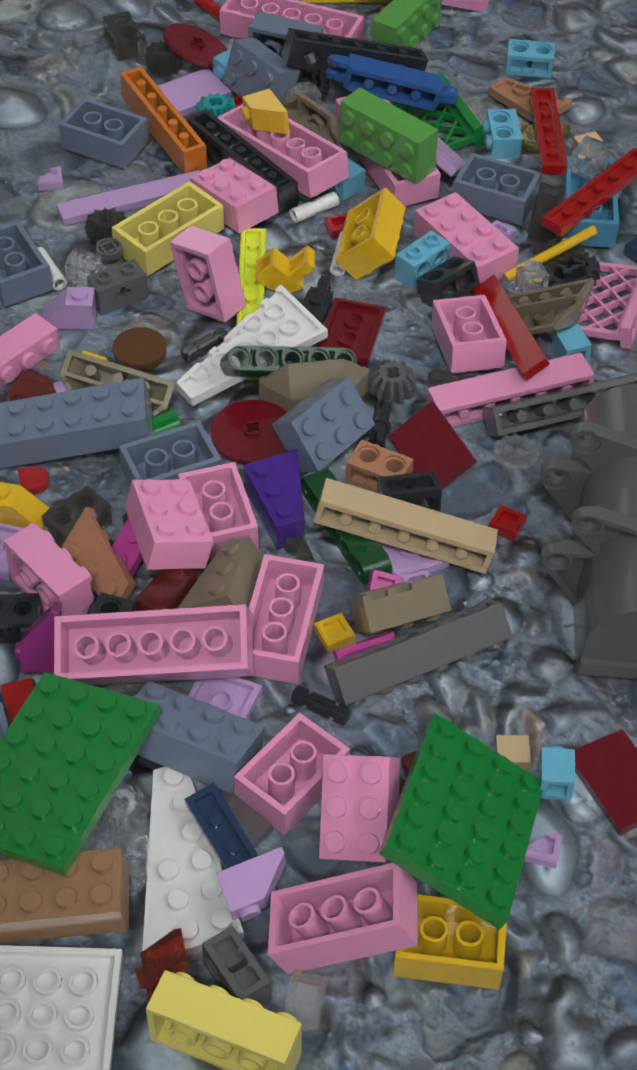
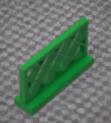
(463, 118)

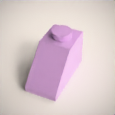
(72, 309)
(251, 883)

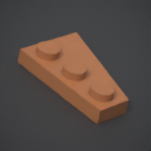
(517, 96)
(91, 549)

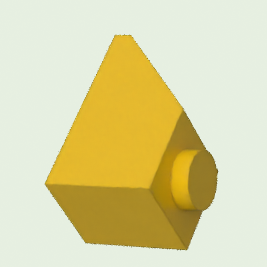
(265, 112)
(19, 506)

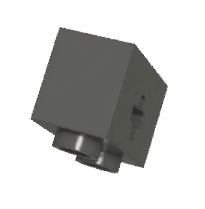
(119, 286)

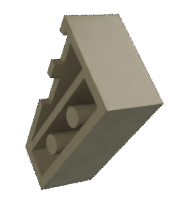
(228, 577)
(399, 605)

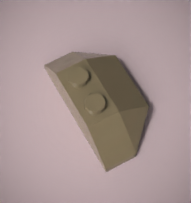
(313, 117)
(553, 306)
(88, 371)
(298, 380)

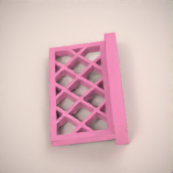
(625, 320)

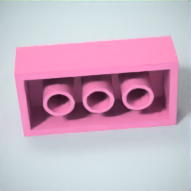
(469, 235)
(284, 616)
(343, 918)

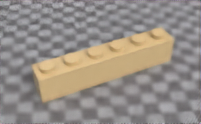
(406, 526)

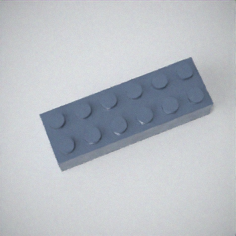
(74, 422)

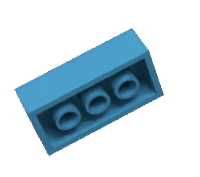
(603, 218)

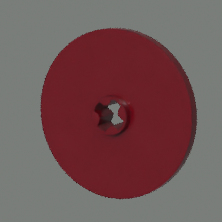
(193, 44)
(232, 428)

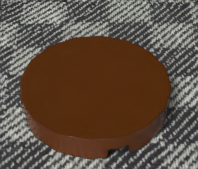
(139, 348)

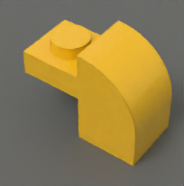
(278, 269)

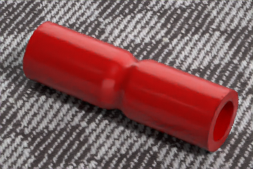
(210, 7)

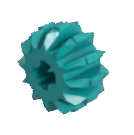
(216, 104)

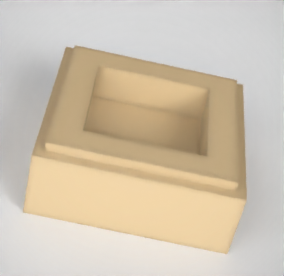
(515, 748)

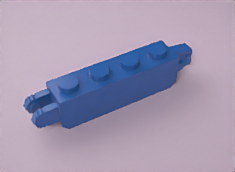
(391, 81)

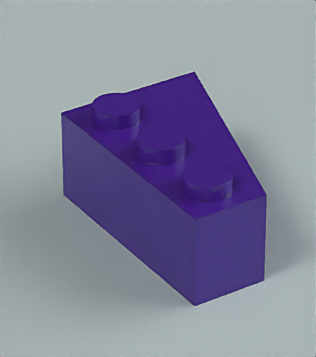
(277, 495)

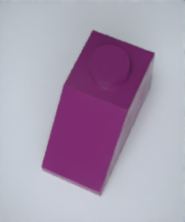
(37, 643)

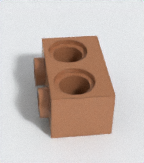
(373, 461)

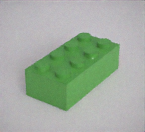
(406, 22)
(388, 135)

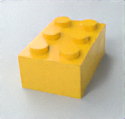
(371, 234)
(453, 947)

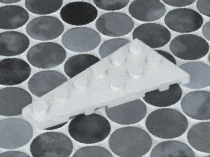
(276, 323)
(181, 870)

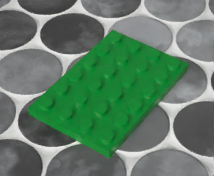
(64, 767)
(464, 821)

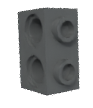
(236, 967)

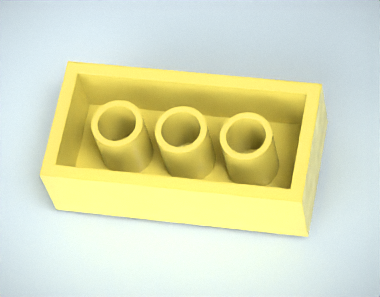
(148, 232)
(221, 1027)

